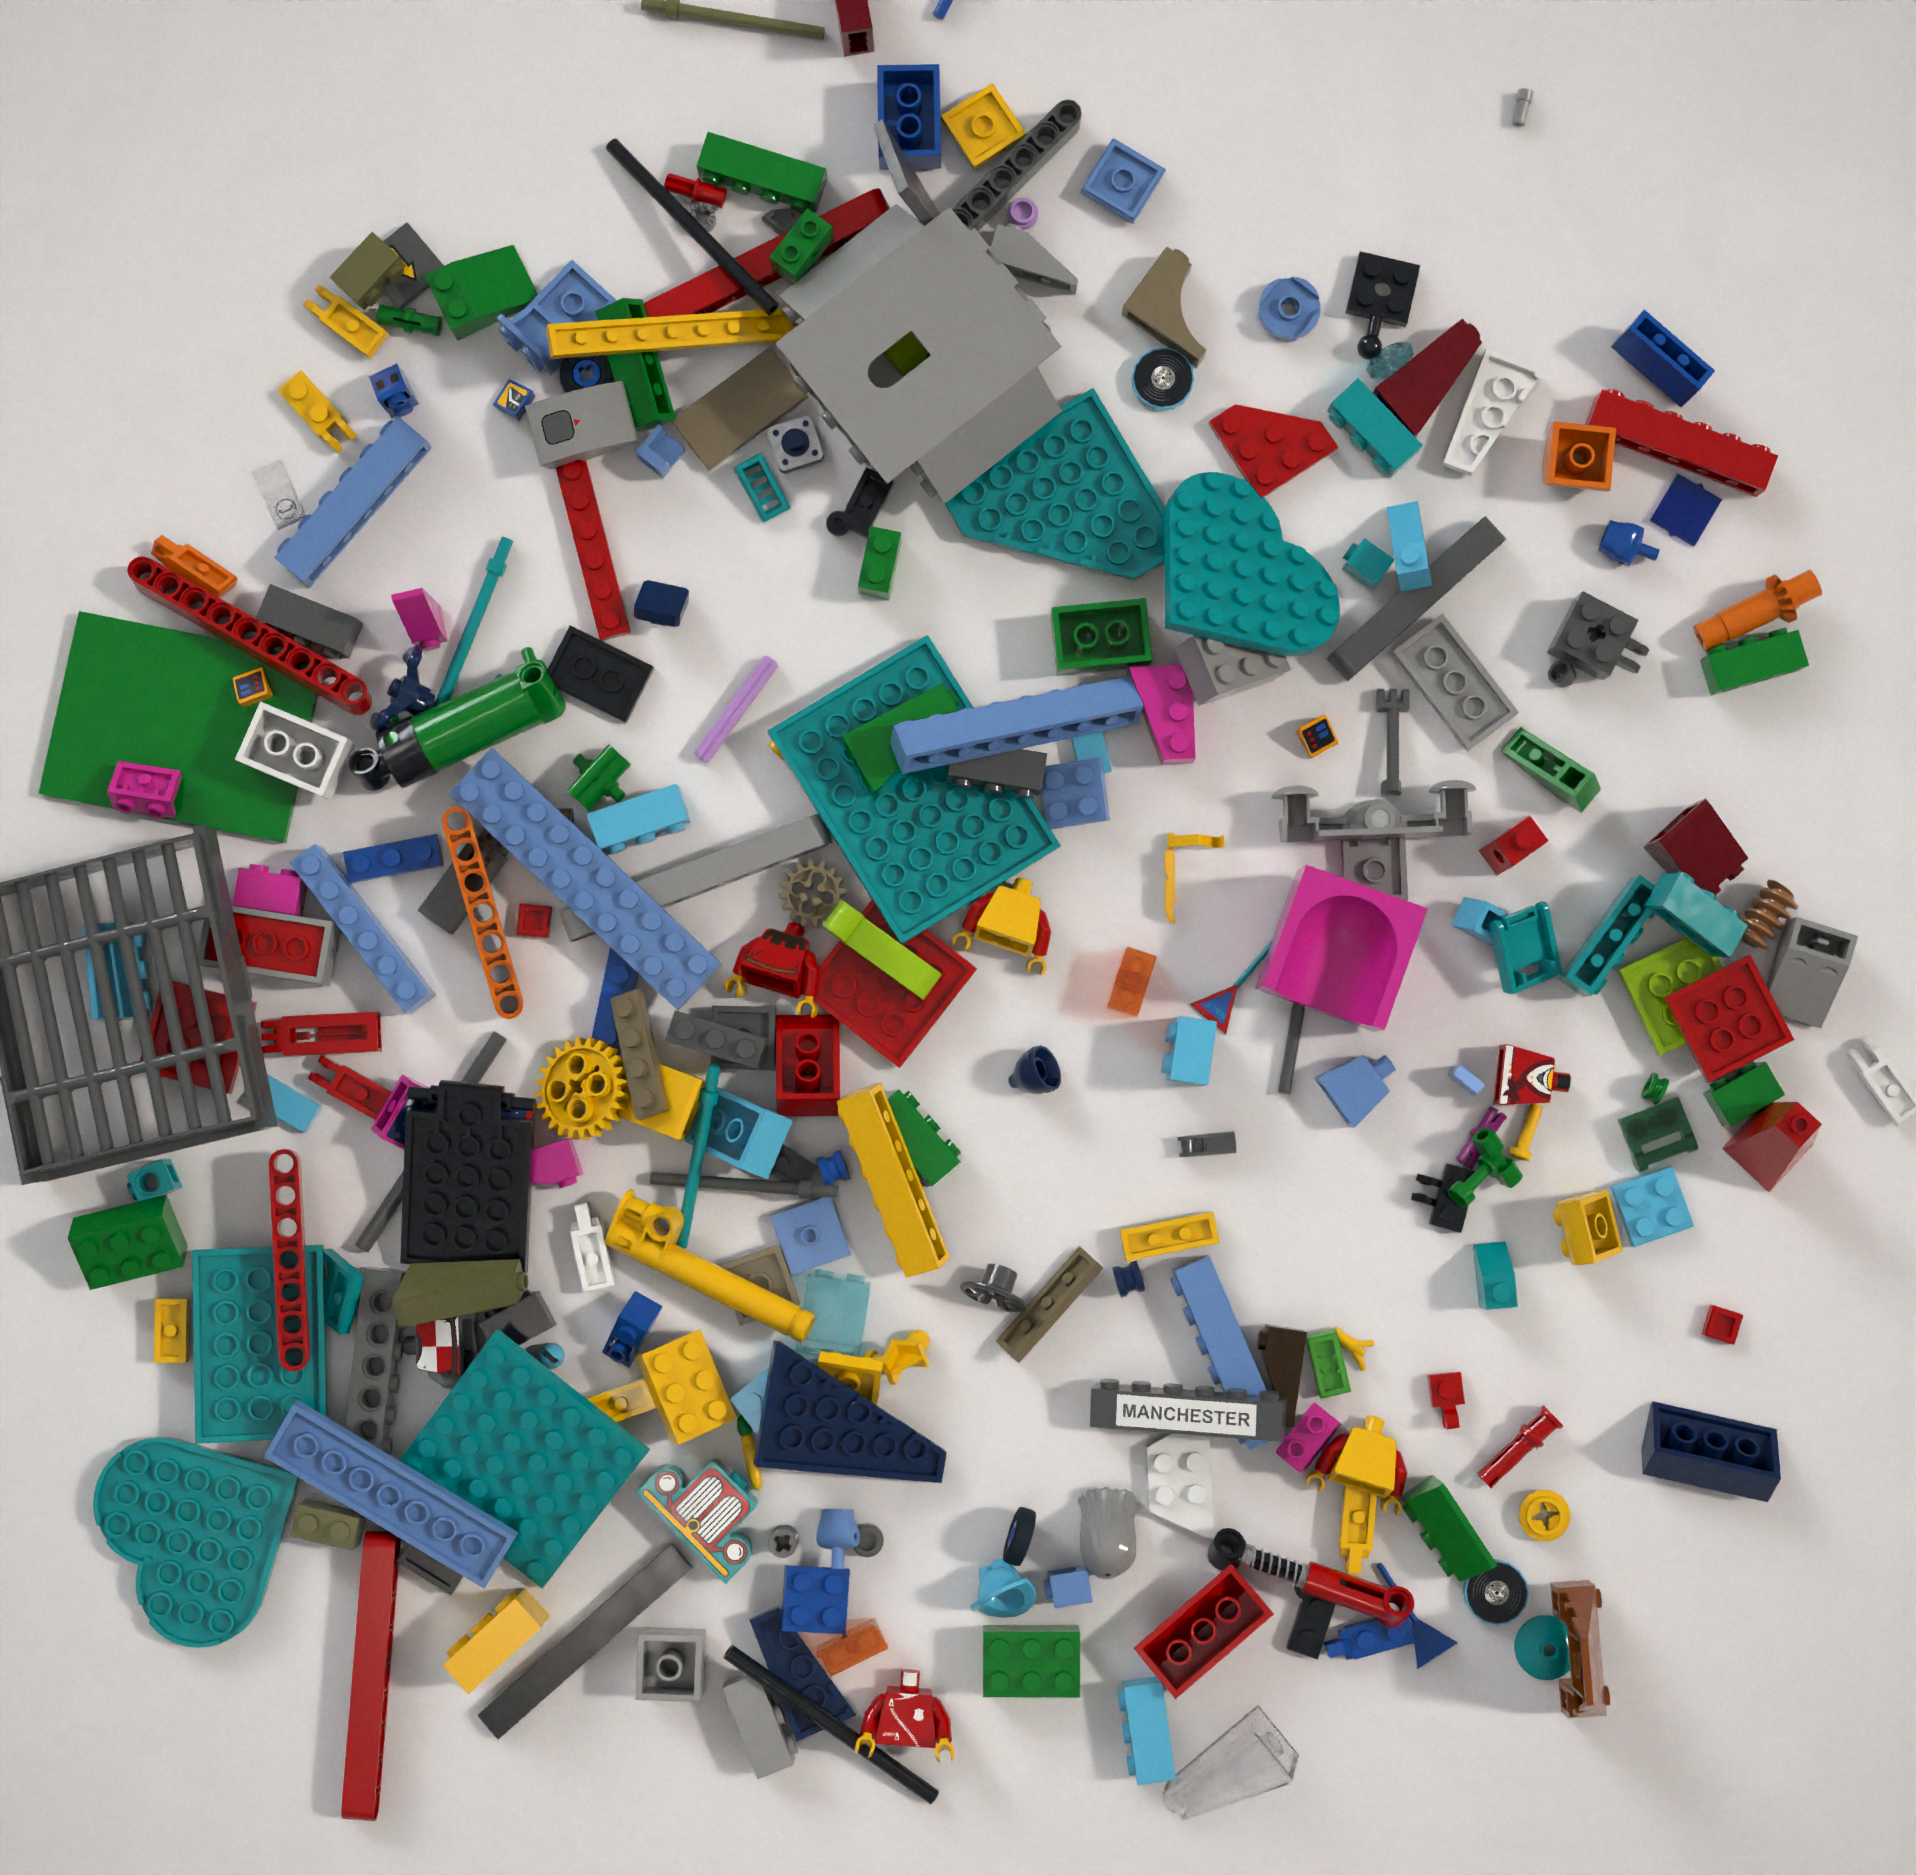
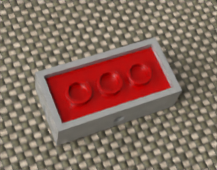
(279, 945)

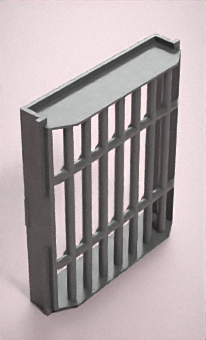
(19, 1075)

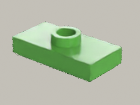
(1328, 1363)

